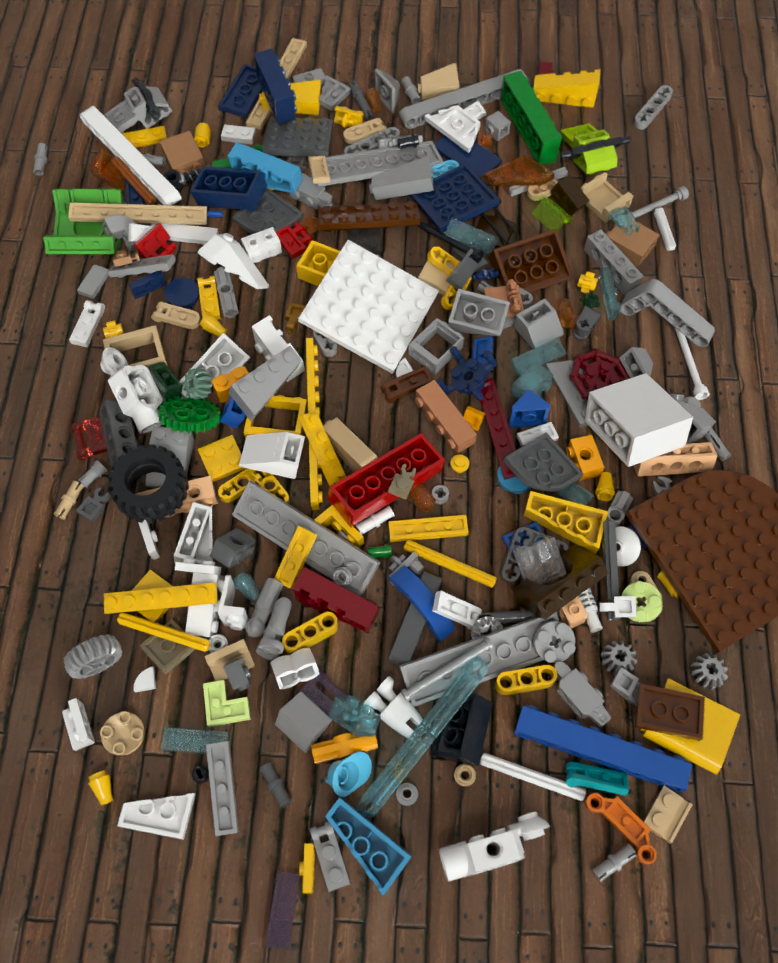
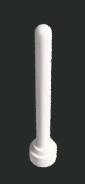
(700, 390)

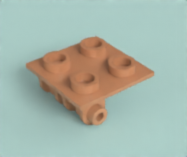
(508, 293)

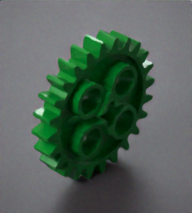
(189, 414)

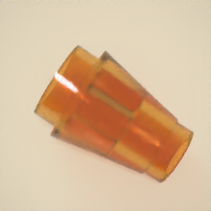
(373, 99)

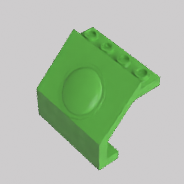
(78, 236)

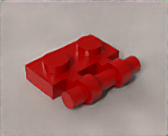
(153, 240)
(290, 241)

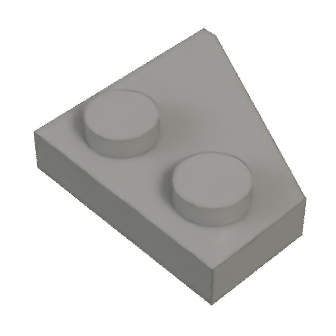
(333, 93)

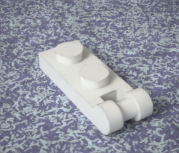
(87, 323)
(456, 609)

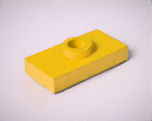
(306, 868)

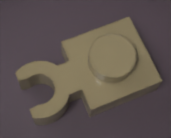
(402, 483)

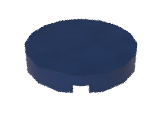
(182, 292)

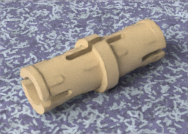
(68, 500)

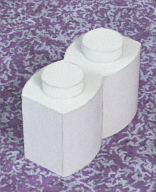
(295, 668)

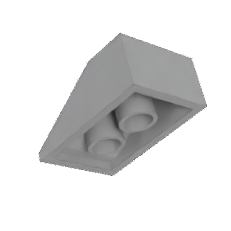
(478, 314)
(179, 443)

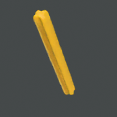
(450, 563)
(164, 632)

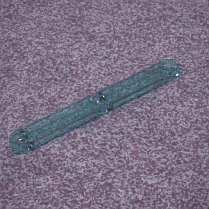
(415, 746)

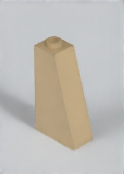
(348, 445)

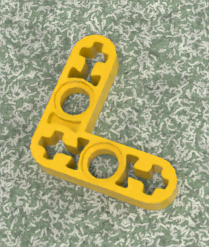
(441, 254)
(250, 475)

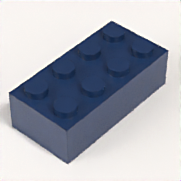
(275, 86)
(229, 188)

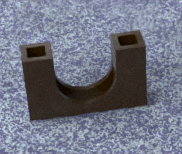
(545, 600)

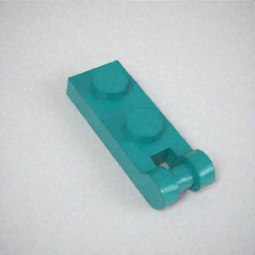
(596, 778)

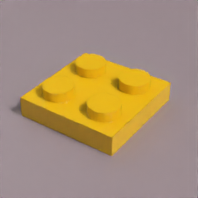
(221, 458)

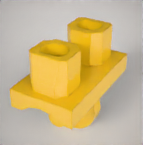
(347, 117)

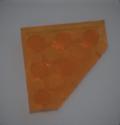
(520, 172)

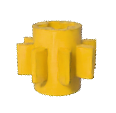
(587, 282)
(112, 329)

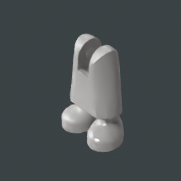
(270, 644)

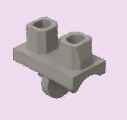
(411, 563)

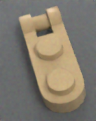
(363, 130)
(176, 316)

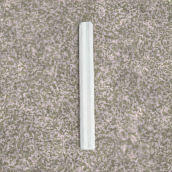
(532, 776)

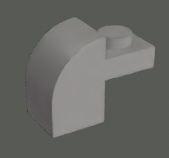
(119, 227)

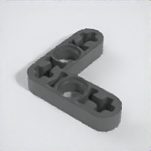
(532, 536)

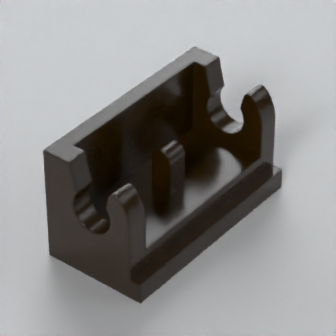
(569, 195)

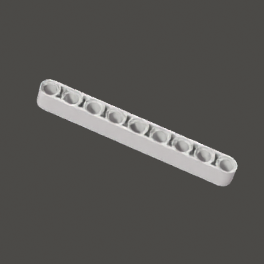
(134, 160)

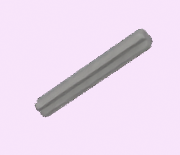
(517, 189)

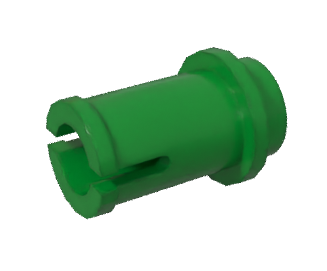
(380, 551)

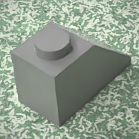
(637, 362)

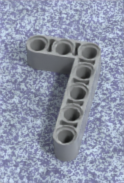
(671, 307)

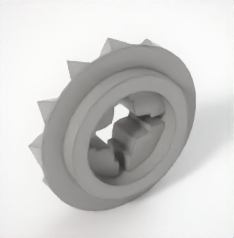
(483, 624)

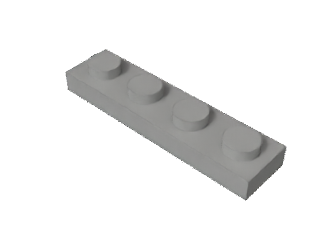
(144, 265)
(222, 788)

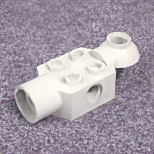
(133, 389)
(472, 858)

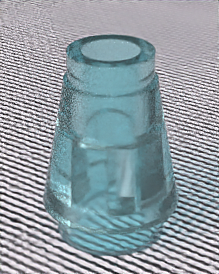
(247, 586)

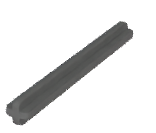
(611, 564)

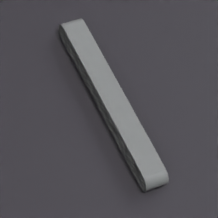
(484, 92)

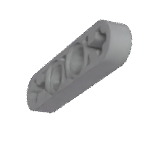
(655, 108)
(370, 141)

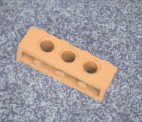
(688, 459)
(202, 486)

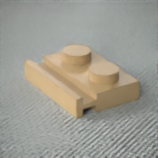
(667, 814)

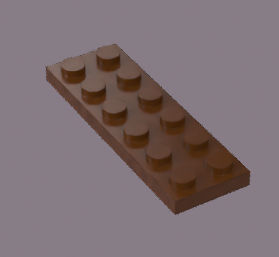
(368, 216)

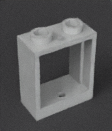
(425, 357)

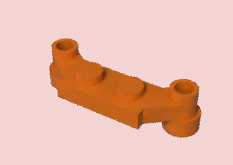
(626, 823)

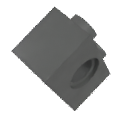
(233, 548)

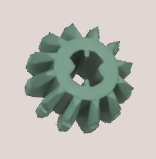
(198, 383)

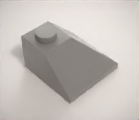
(388, 89)
(700, 424)

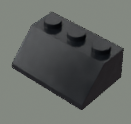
(465, 732)

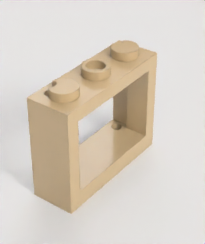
(136, 339)

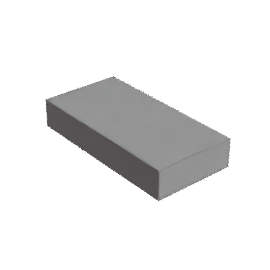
(93, 281)

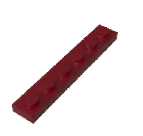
(497, 425)

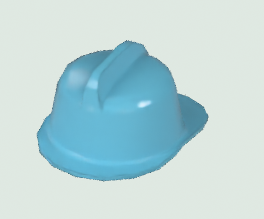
(349, 773)

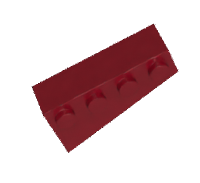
(327, 596)

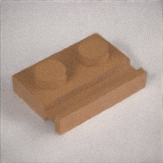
(125, 257)

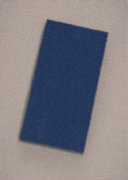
(242, 93)
(479, 158)

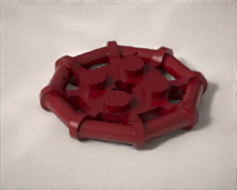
(595, 370)

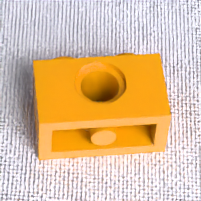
(585, 447)

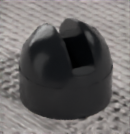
(205, 772)

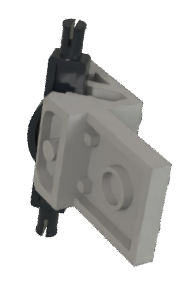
(140, 104)

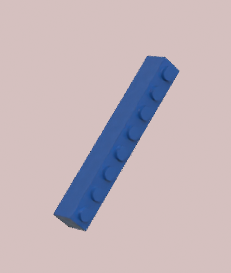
(603, 748)

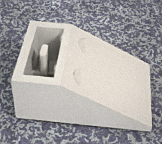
(273, 453)

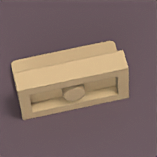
(227, 655)

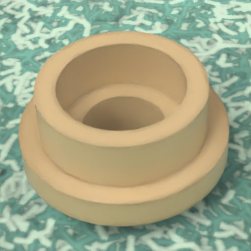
(465, 768)

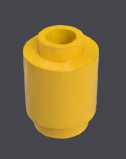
(202, 135)

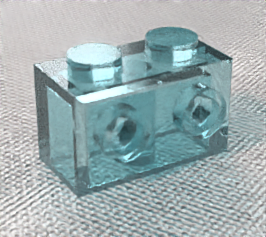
(535, 379)
(354, 716)

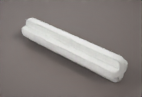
(664, 229)

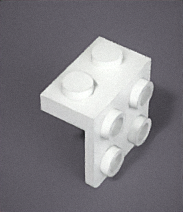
(231, 616)

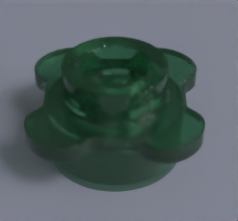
(590, 300)

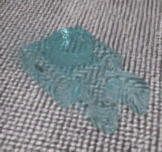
(626, 219)

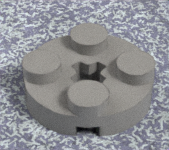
(560, 631)

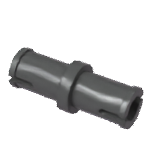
(275, 785)

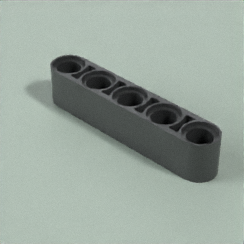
(412, 626)

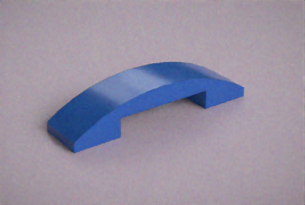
(423, 600)

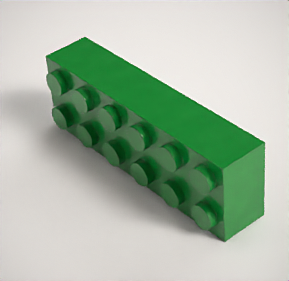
(530, 118)

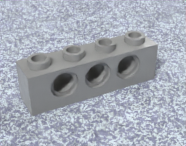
(607, 254)

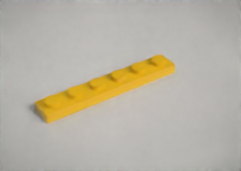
(160, 598)

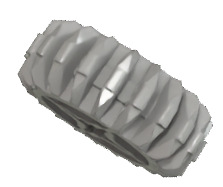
(92, 656)

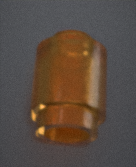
(422, 498)

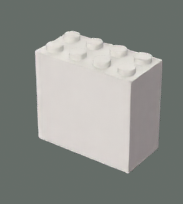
(638, 419)

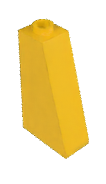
(307, 97)

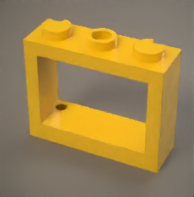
(280, 402)

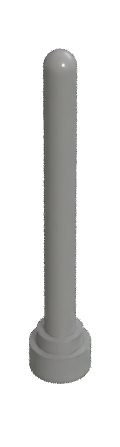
(679, 194)

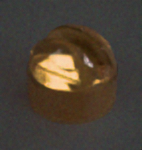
(486, 140)

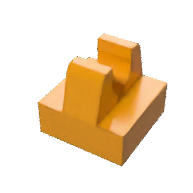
(474, 417)

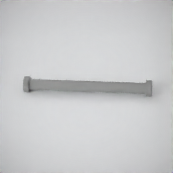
(447, 669)

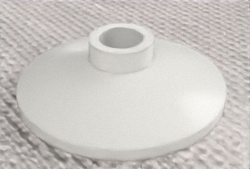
(629, 545)

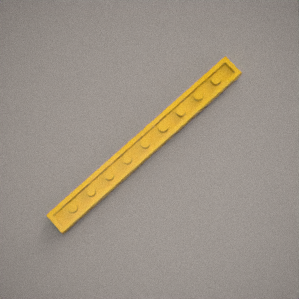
(313, 396)

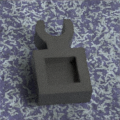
(93, 507)

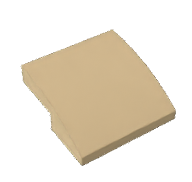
(435, 277)

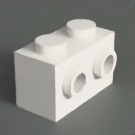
(262, 245)

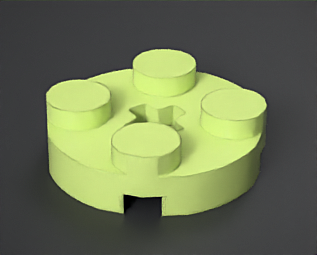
(653, 601)

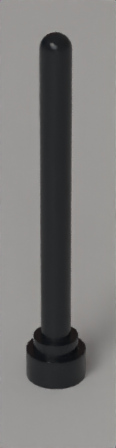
(476, 255)

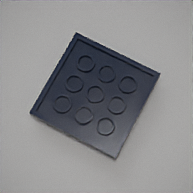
(457, 196)

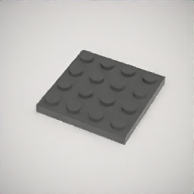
(298, 137)

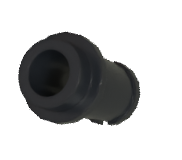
(412, 141)

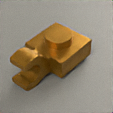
(292, 316)

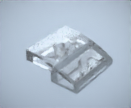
(540, 561)

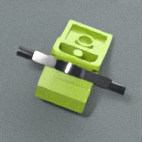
(591, 148)

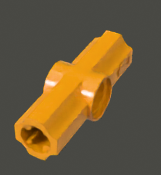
(342, 747)

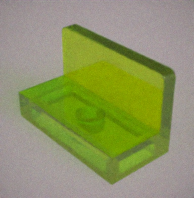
(551, 214)

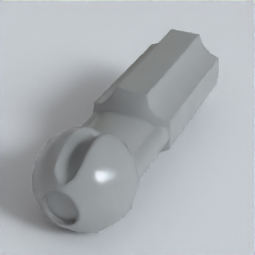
(264, 606)

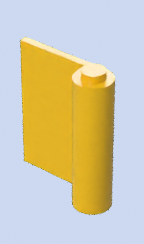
(717, 734)

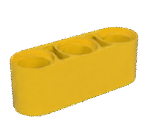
(315, 624)
(532, 673)

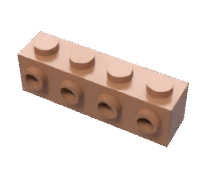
(445, 416)

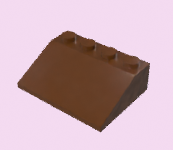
(532, 262)

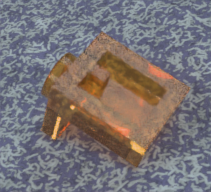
(565, 315)

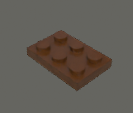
(670, 712)

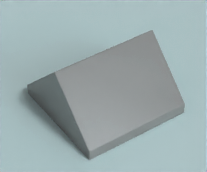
(302, 721)

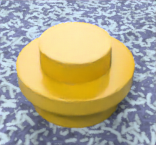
(459, 463)

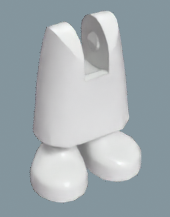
(398, 710)

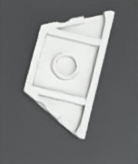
(456, 125)

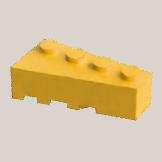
(568, 88)
(568, 519)

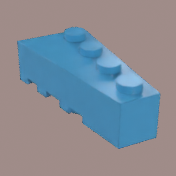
(276, 172)
(373, 848)

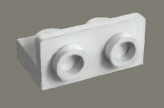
(78, 725)

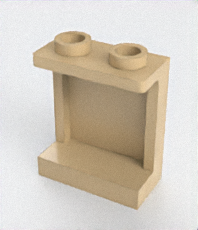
(604, 197)

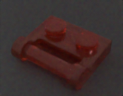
(95, 437)

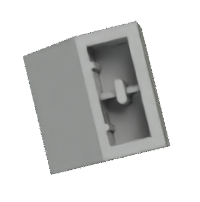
(538, 324)

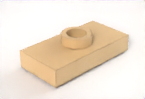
(319, 169)

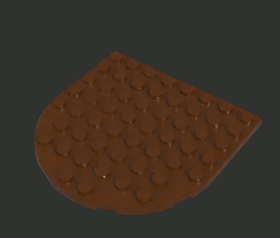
(717, 550)

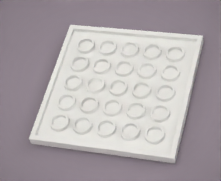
(369, 306)

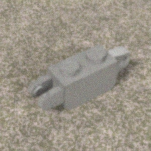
(312, 194)
(580, 695)

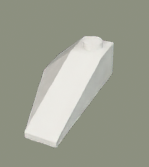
(231, 255)
(220, 359)

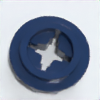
(485, 274)

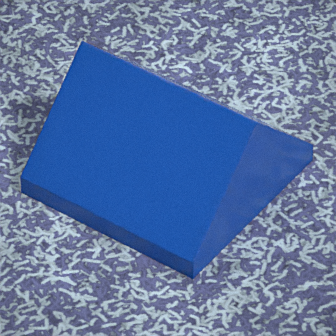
(529, 411)

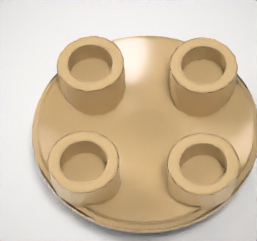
(122, 733)

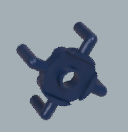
(467, 368)

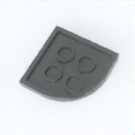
(271, 212)
(543, 465)

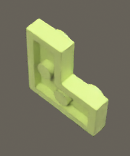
(219, 709)

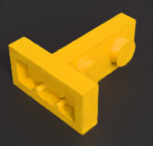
(339, 524)

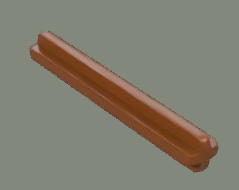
(133, 180)

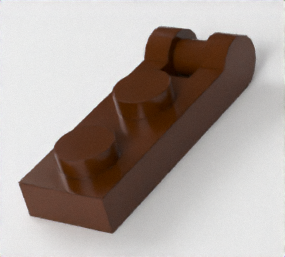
(406, 384)

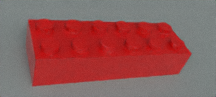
(368, 487)

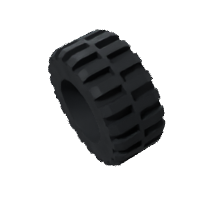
(138, 463)

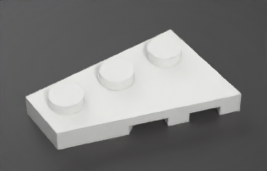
(159, 816)

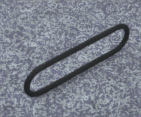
(518, 237)

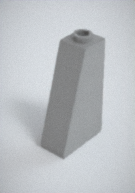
(404, 180)

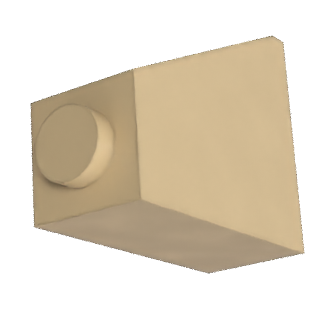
(439, 82)

